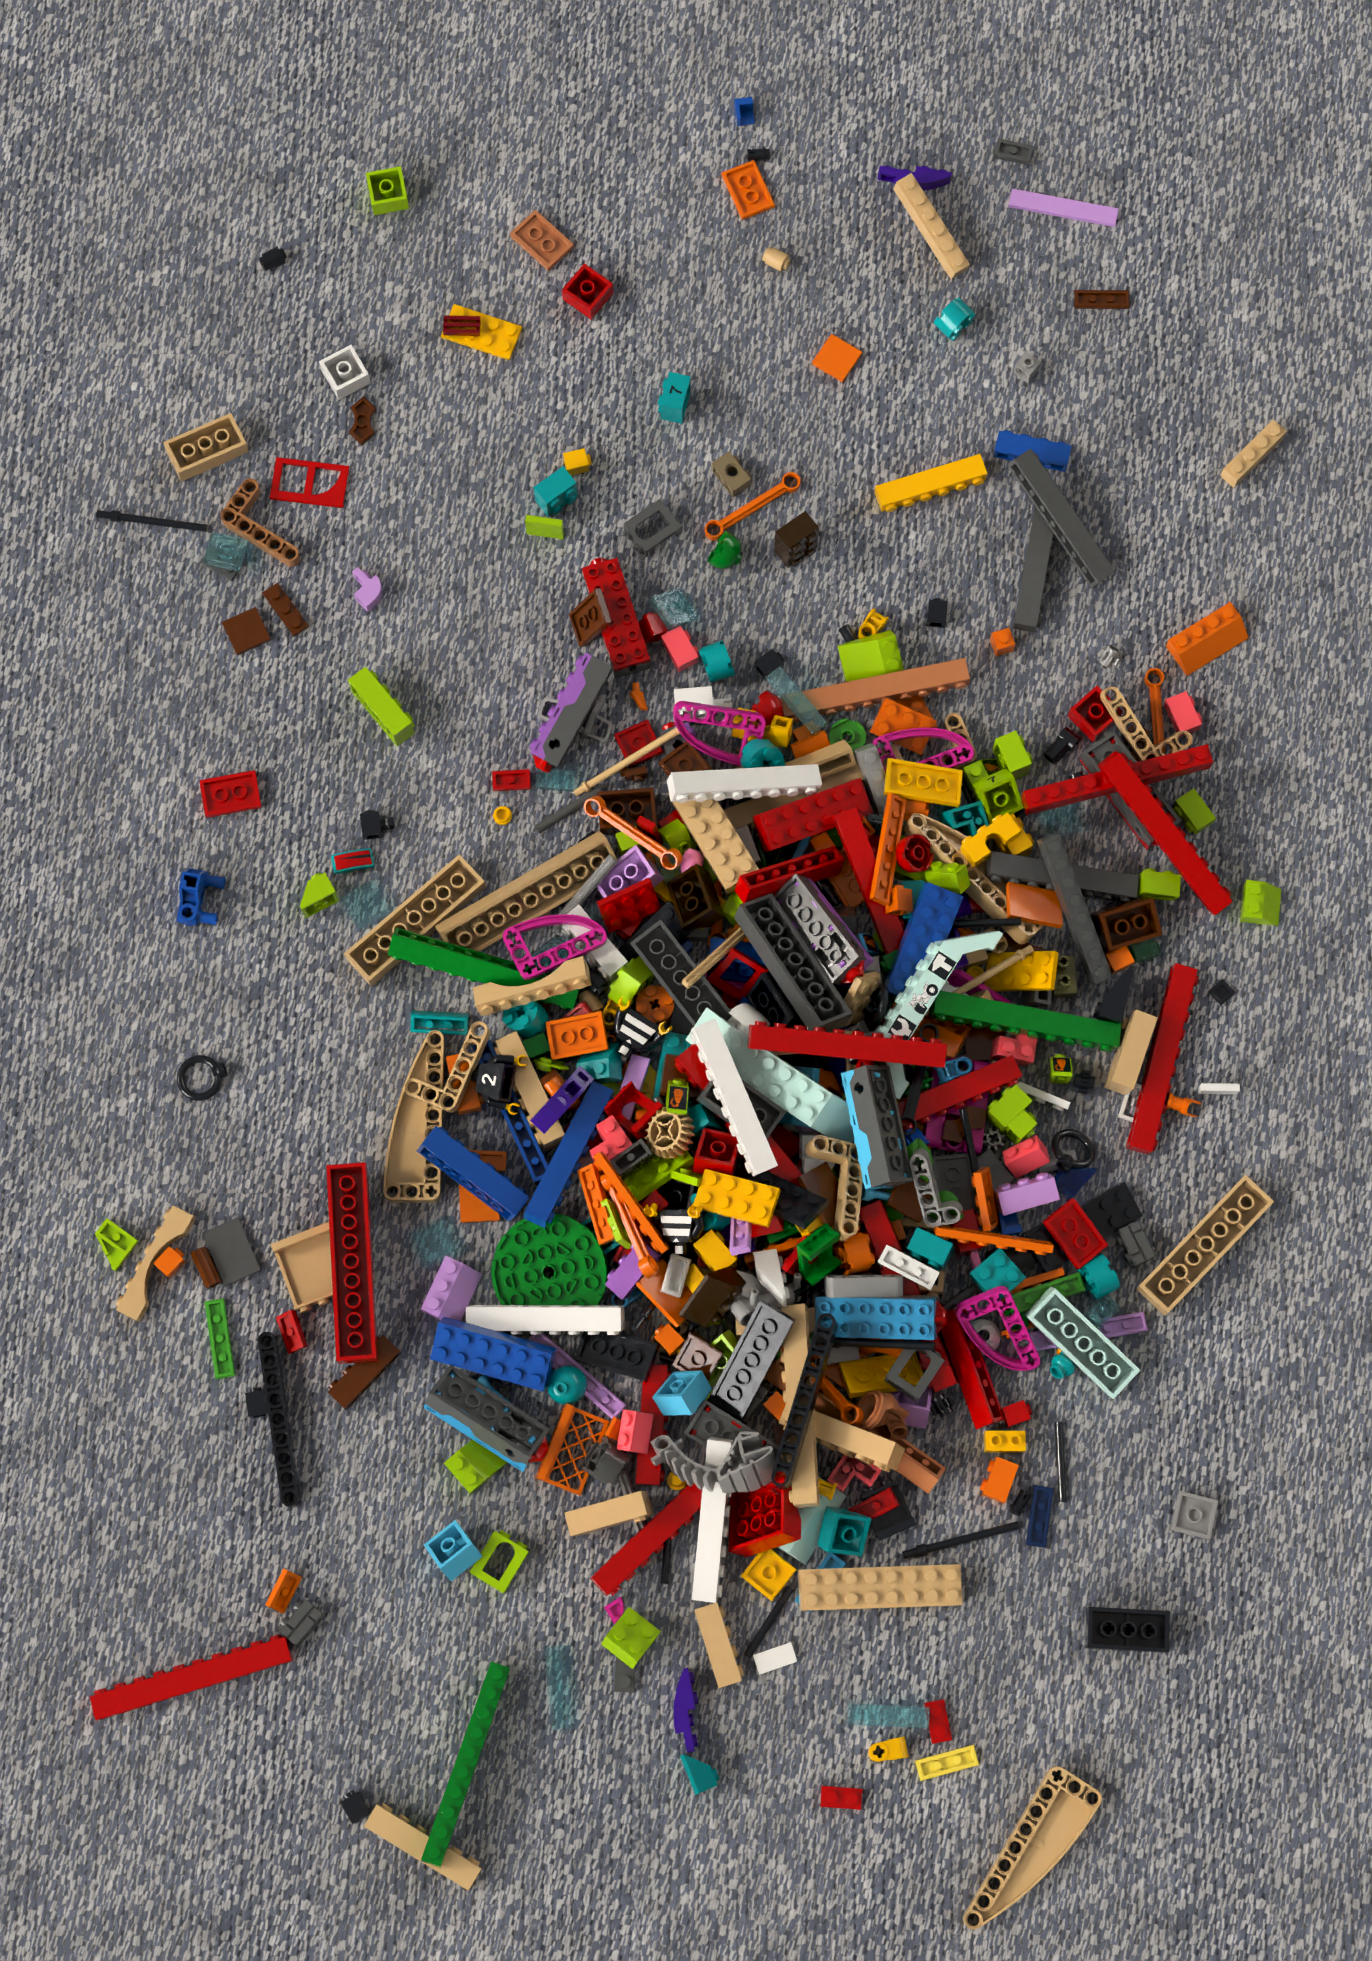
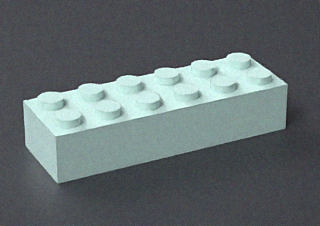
(1082, 1342)

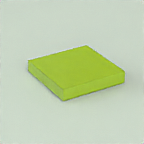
(544, 527)

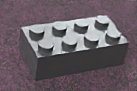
(766, 1110)

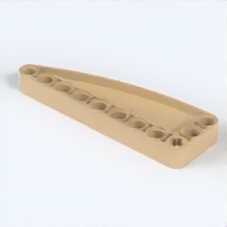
(987, 894)
(410, 1127)
(1050, 1837)

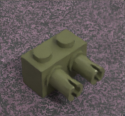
(1065, 978)

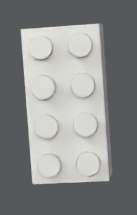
(606, 958)

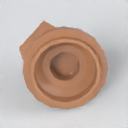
(882, 1410)

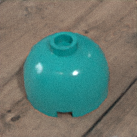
(567, 1384)

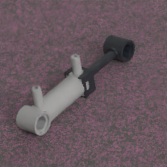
(798, 1291)

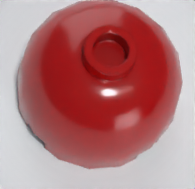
(768, 707)
(914, 853)

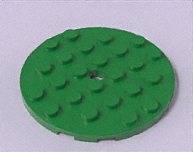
(565, 1247)

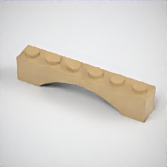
(568, 977)
(135, 1300)

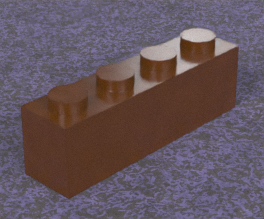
(362, 1374)

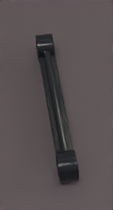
(916, 1086)

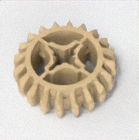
(663, 1134)

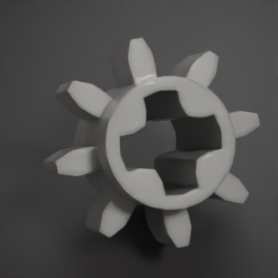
(1109, 656)
(998, 1138)

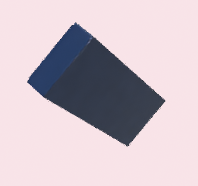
(1039, 1516)

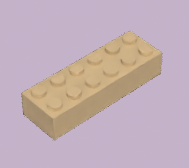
(717, 840)
(529, 1089)
(855, 1441)

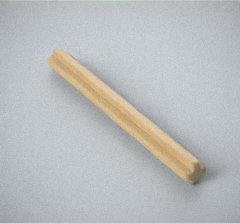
(713, 958)

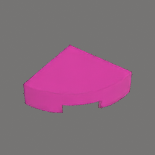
(615, 1609)

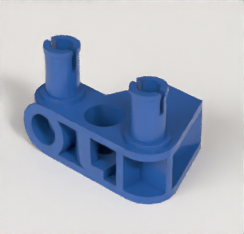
(192, 897)

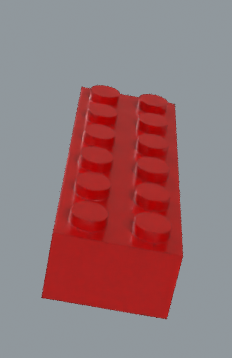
(809, 814)

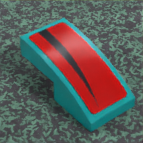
(352, 860)

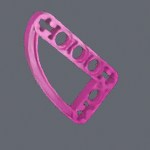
(727, 721)
(928, 732)
(552, 954)
(995, 1302)

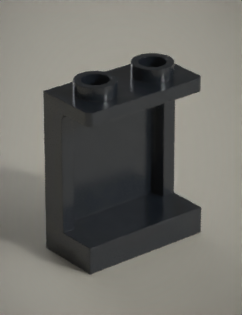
(893, 1520)

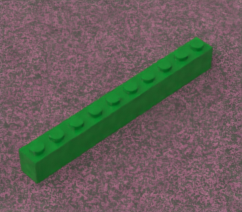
(466, 963)
(1025, 1020)
(465, 1765)

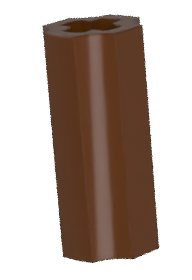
(206, 1267)

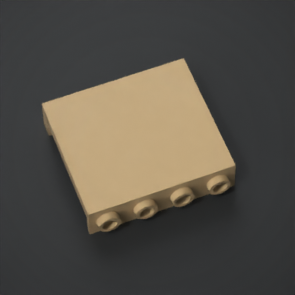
(306, 1267)

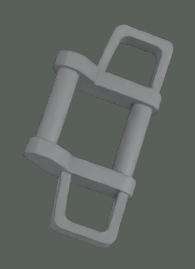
(586, 731)

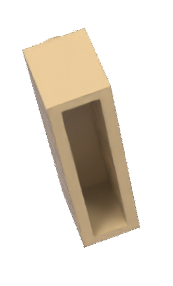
(1253, 453)
(829, 759)
(718, 1646)

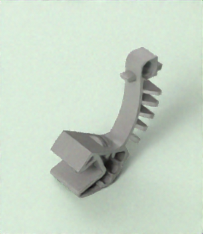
(743, 1469)

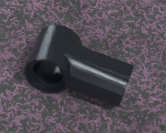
(1063, 743)

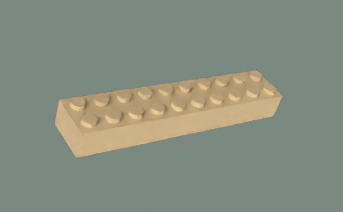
(526, 896)

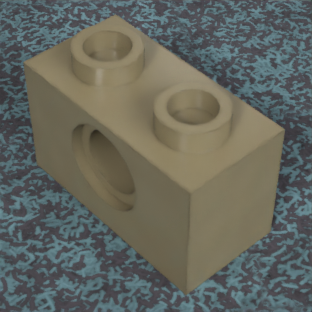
(733, 484)

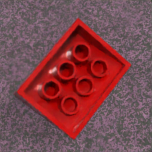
(762, 1520)

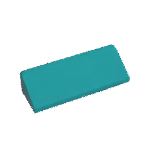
(439, 1020)

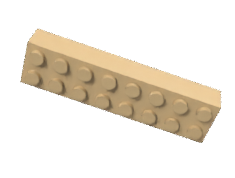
(424, 909)
(1205, 1245)
(880, 1587)

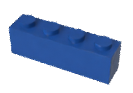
(1051, 454)

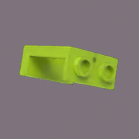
(519, 1556)

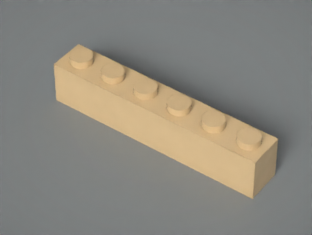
(931, 226)
(414, 1840)

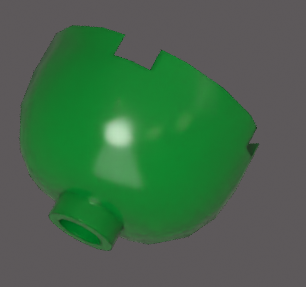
(726, 552)

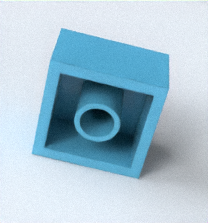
(682, 1393)
(453, 1550)

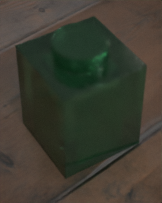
(1144, 950)

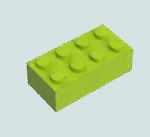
(381, 706)

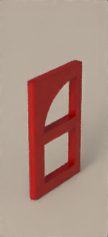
(332, 498)
(715, 980)

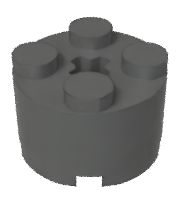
(605, 1461)

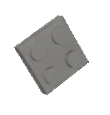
(1194, 1515)

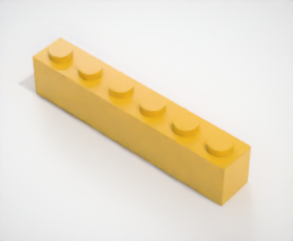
(930, 483)

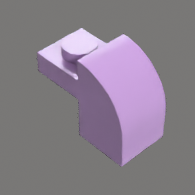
(371, 590)

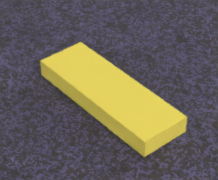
(947, 1762)

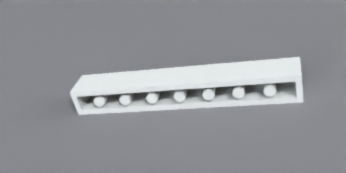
(744, 783)
(734, 1098)
(548, 1318)
(712, 1529)

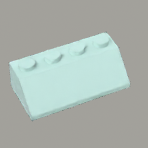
(810, 1527)

